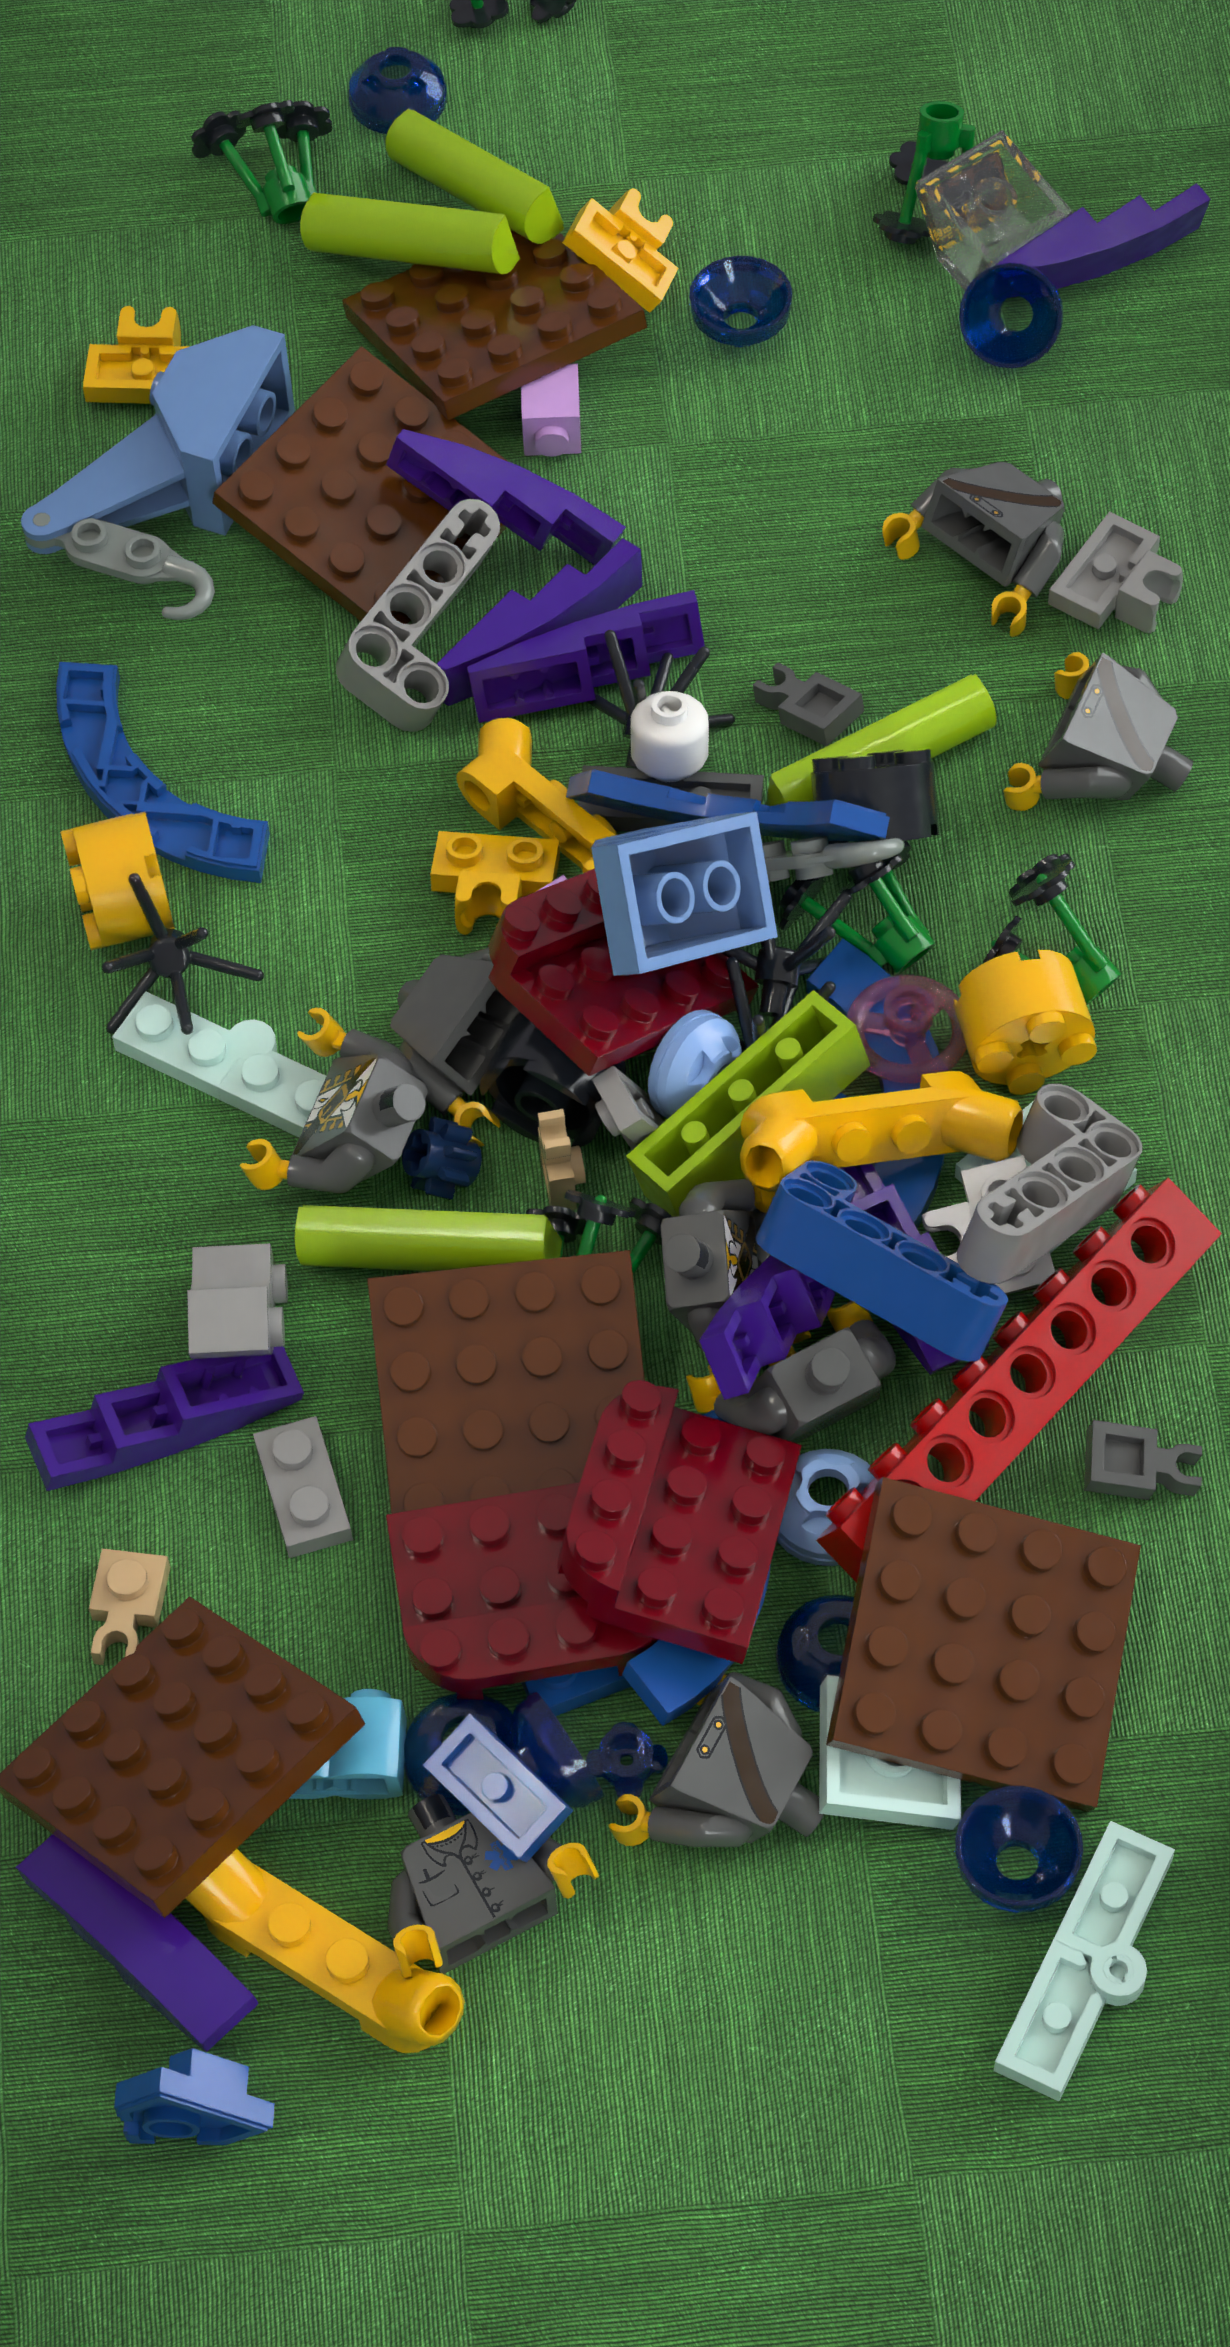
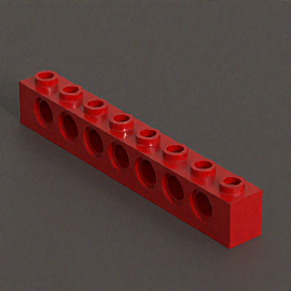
(1172, 1240)

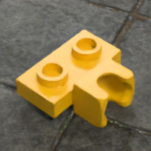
(625, 247)
(127, 370)
(490, 871)

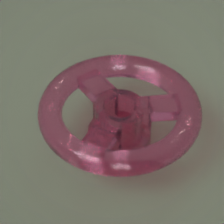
(914, 1000)

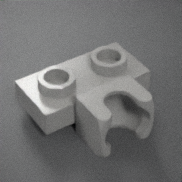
(1117, 573)

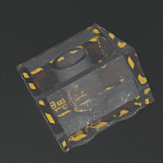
(986, 207)

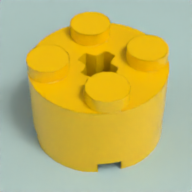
(107, 857)
(1024, 1020)

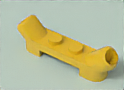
(505, 786)
(937, 1119)
(328, 1956)

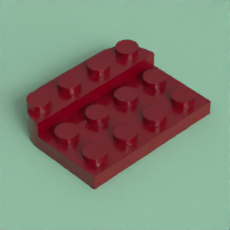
(559, 974)
(676, 1522)
(488, 1596)

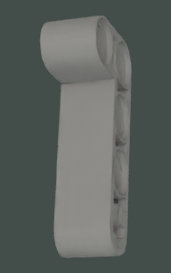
(423, 602)
(1075, 1174)

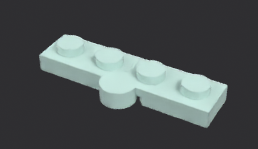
(230, 1064)
(1087, 1962)

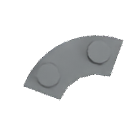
(235, 1301)

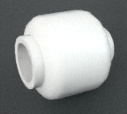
(669, 736)

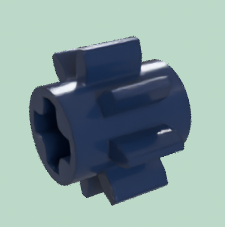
(441, 1158)

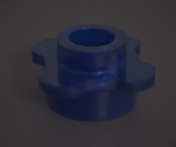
(630, 1741)

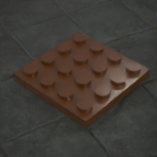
(486, 333)
(324, 487)
(499, 1373)
(984, 1644)
(178, 1755)

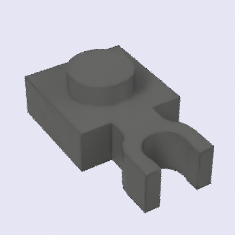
(813, 707)
(1129, 1464)

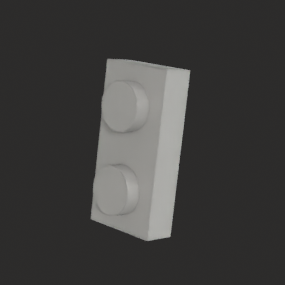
(625, 1107)
(302, 1487)

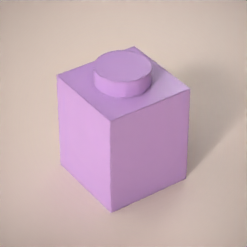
(552, 413)

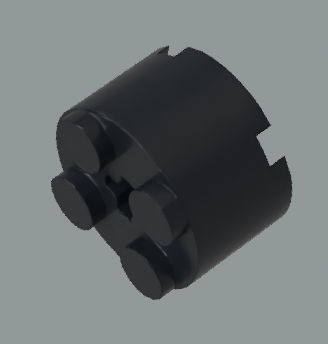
(887, 782)
(537, 1077)

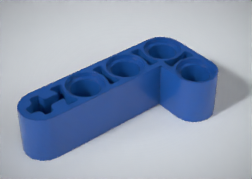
(876, 1264)

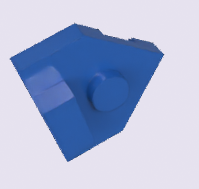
(192, 2098)

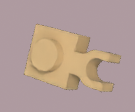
(560, 1162)
(125, 1596)

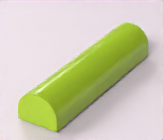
(473, 175)
(408, 233)
(931, 723)
(419, 1238)

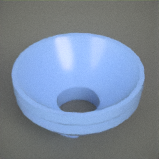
(690, 1058)
(806, 1519)

